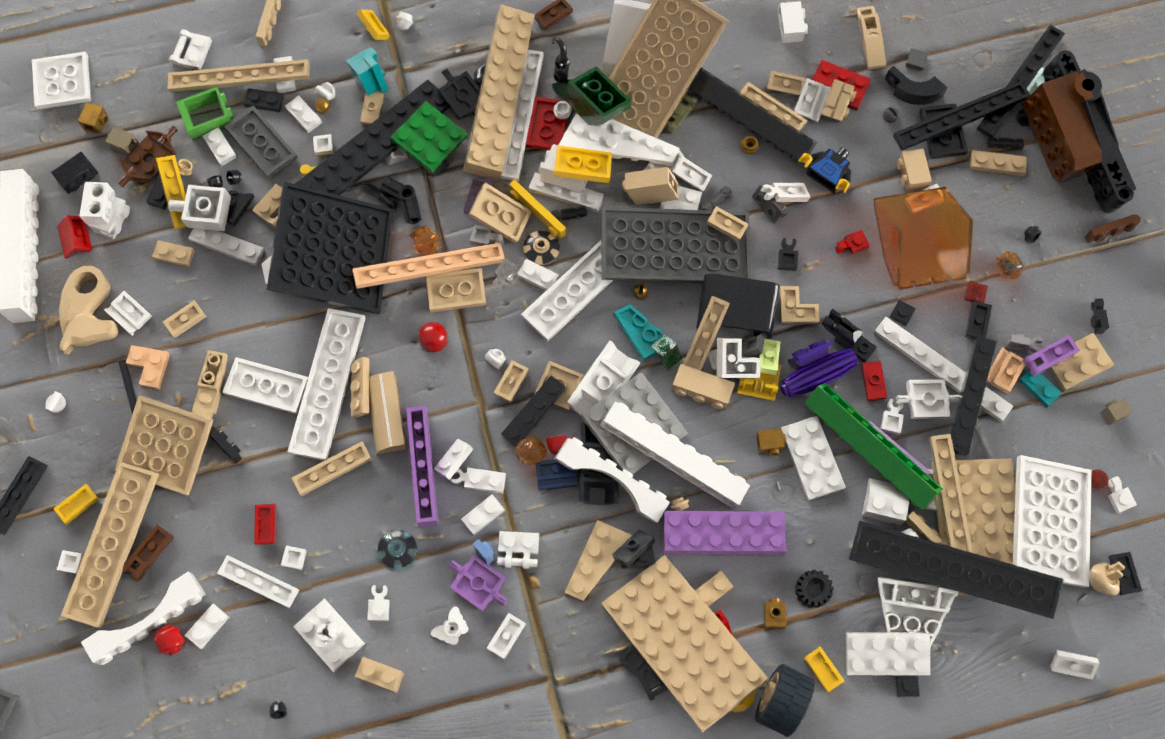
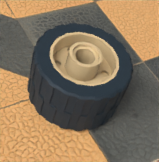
(785, 700)

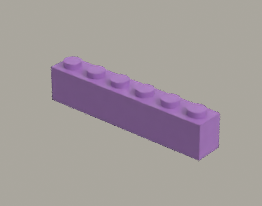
(422, 467)

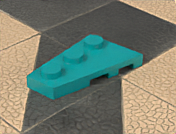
(638, 330)

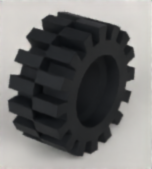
(805, 597)

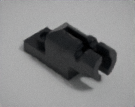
(848, 335)

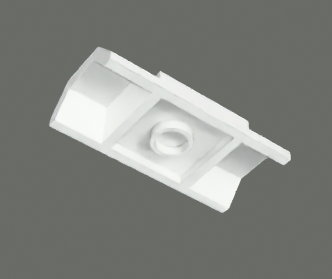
(604, 376)

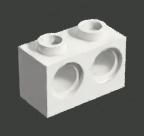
(92, 203)

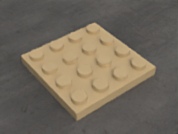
(166, 443)

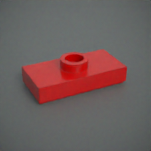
(874, 381)
(265, 524)

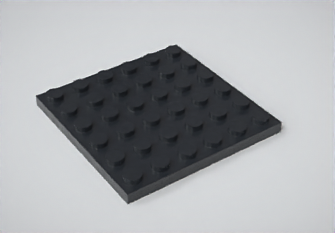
(321, 243)

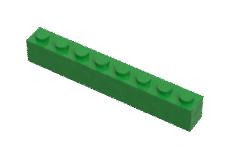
(873, 446)

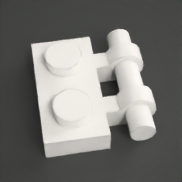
(518, 543)

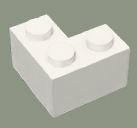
(731, 363)

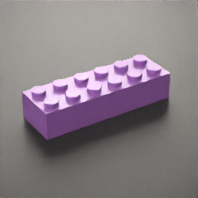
(724, 533)

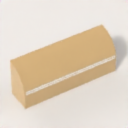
(386, 413)

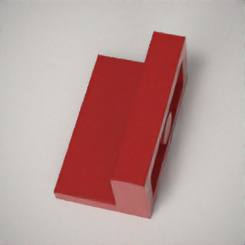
(73, 235)

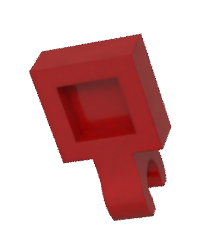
(853, 242)

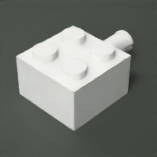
(203, 207)

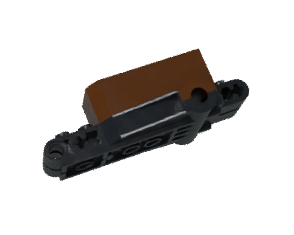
(1077, 131)

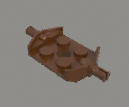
(154, 144)

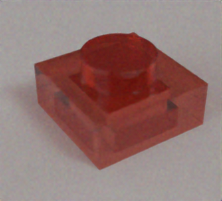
(975, 292)

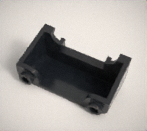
(751, 302)

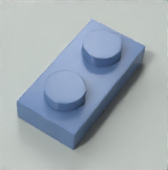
(484, 550)

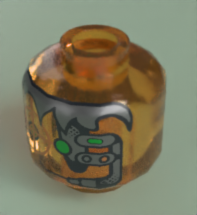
(1009, 265)

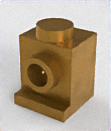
(772, 621)

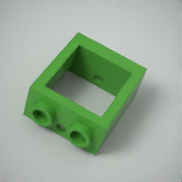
(201, 100)

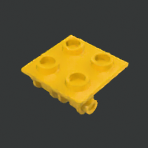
(762, 387)

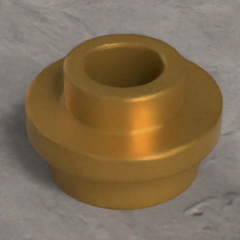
(750, 140)

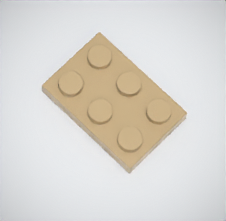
(500, 213)
(456, 290)
(1082, 366)

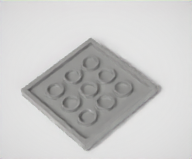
(641, 399)

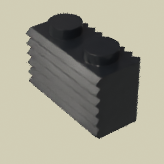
(74, 172)

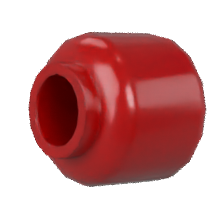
(169, 640)

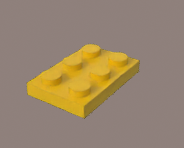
(583, 164)

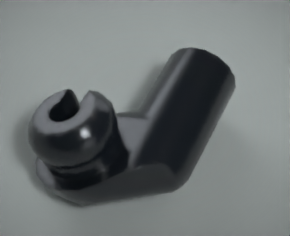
(478, 75)

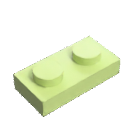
(770, 357)

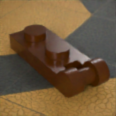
(1113, 228)
(147, 552)

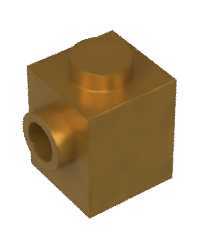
(93, 118)
(770, 441)

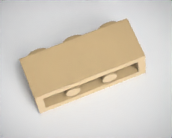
(702, 387)

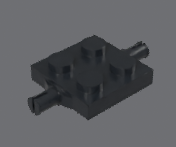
(460, 93)

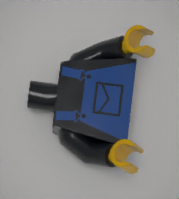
(829, 168)

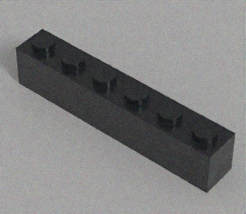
(972, 394)

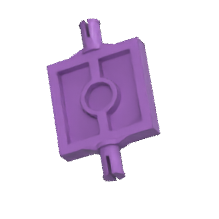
(478, 583)

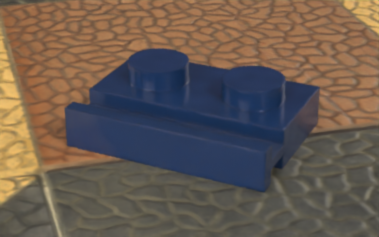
(554, 475)

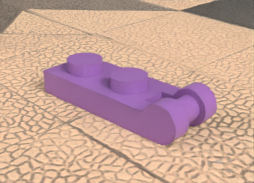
(1051, 355)

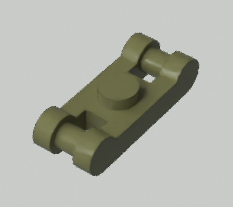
(681, 112)

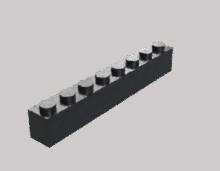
(751, 114)

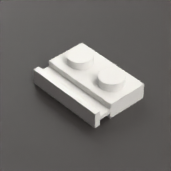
(812, 100)
(128, 313)

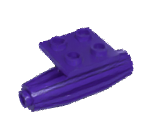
(817, 368)

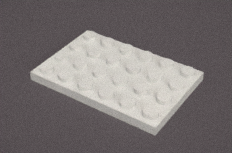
(1053, 519)

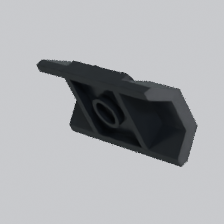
(593, 485)

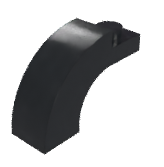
(915, 92)

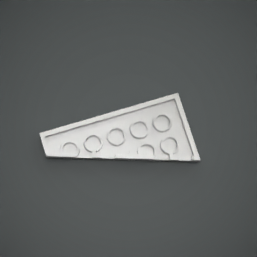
(619, 140)

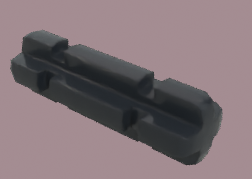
(1005, 143)
(570, 213)

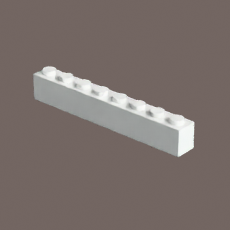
(675, 455)

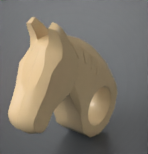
(77, 310)

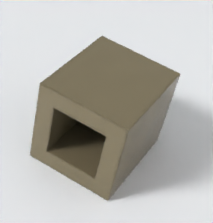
(121, 141)

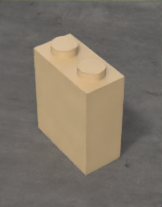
(651, 186)

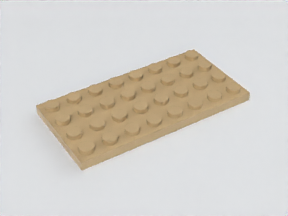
(664, 60)
(684, 643)

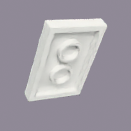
(329, 635)

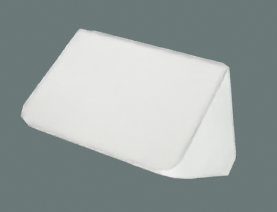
(397, 156)

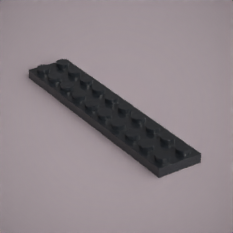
(370, 145)
(956, 569)

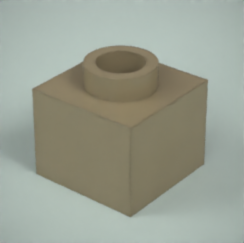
(1116, 411)

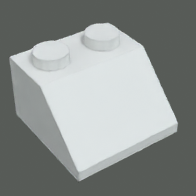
(885, 502)

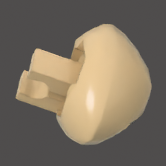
(1105, 578)

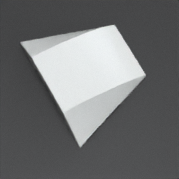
(914, 605)

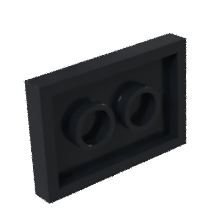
(949, 143)

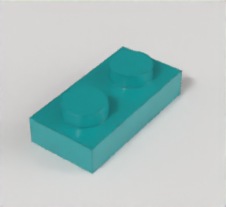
(1040, 388)

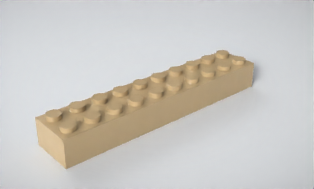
(499, 93)

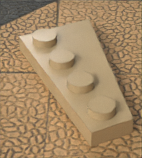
(595, 559)

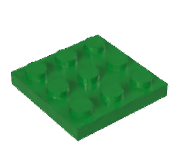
(428, 137)

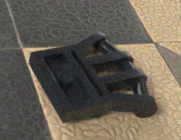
(637, 665)

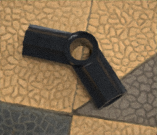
(399, 191)

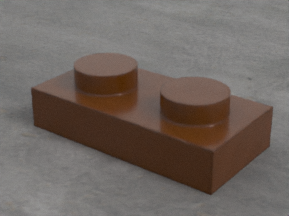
(553, 13)

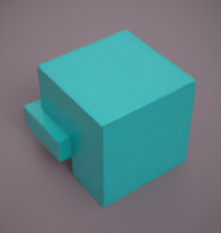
(368, 71)

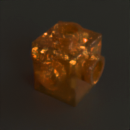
(425, 241)

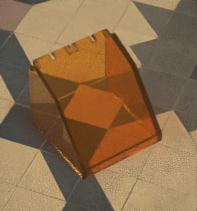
(924, 237)

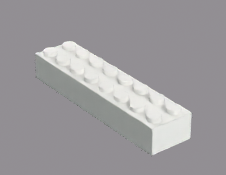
(18, 245)

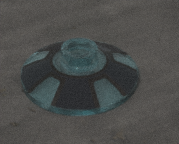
(402, 557)

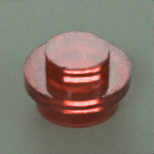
(1098, 479)

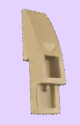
(871, 37)
(210, 384)

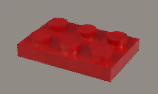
(828, 72)
(544, 126)

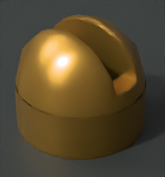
(322, 105)
(636, 291)

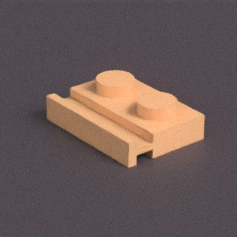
(1005, 370)

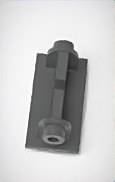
(773, 209)

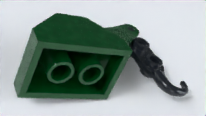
(591, 93)

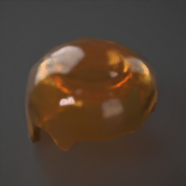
(530, 450)

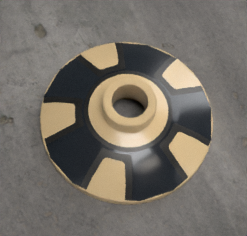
(541, 255)

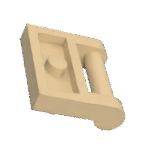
(269, 206)

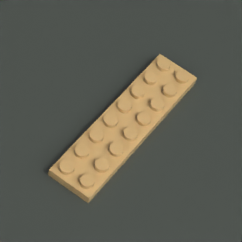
(110, 545)

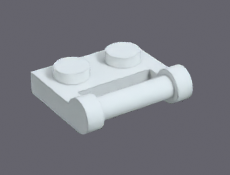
(195, 53)

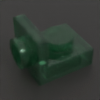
(668, 351)

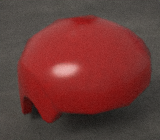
(433, 337)
(555, 443)

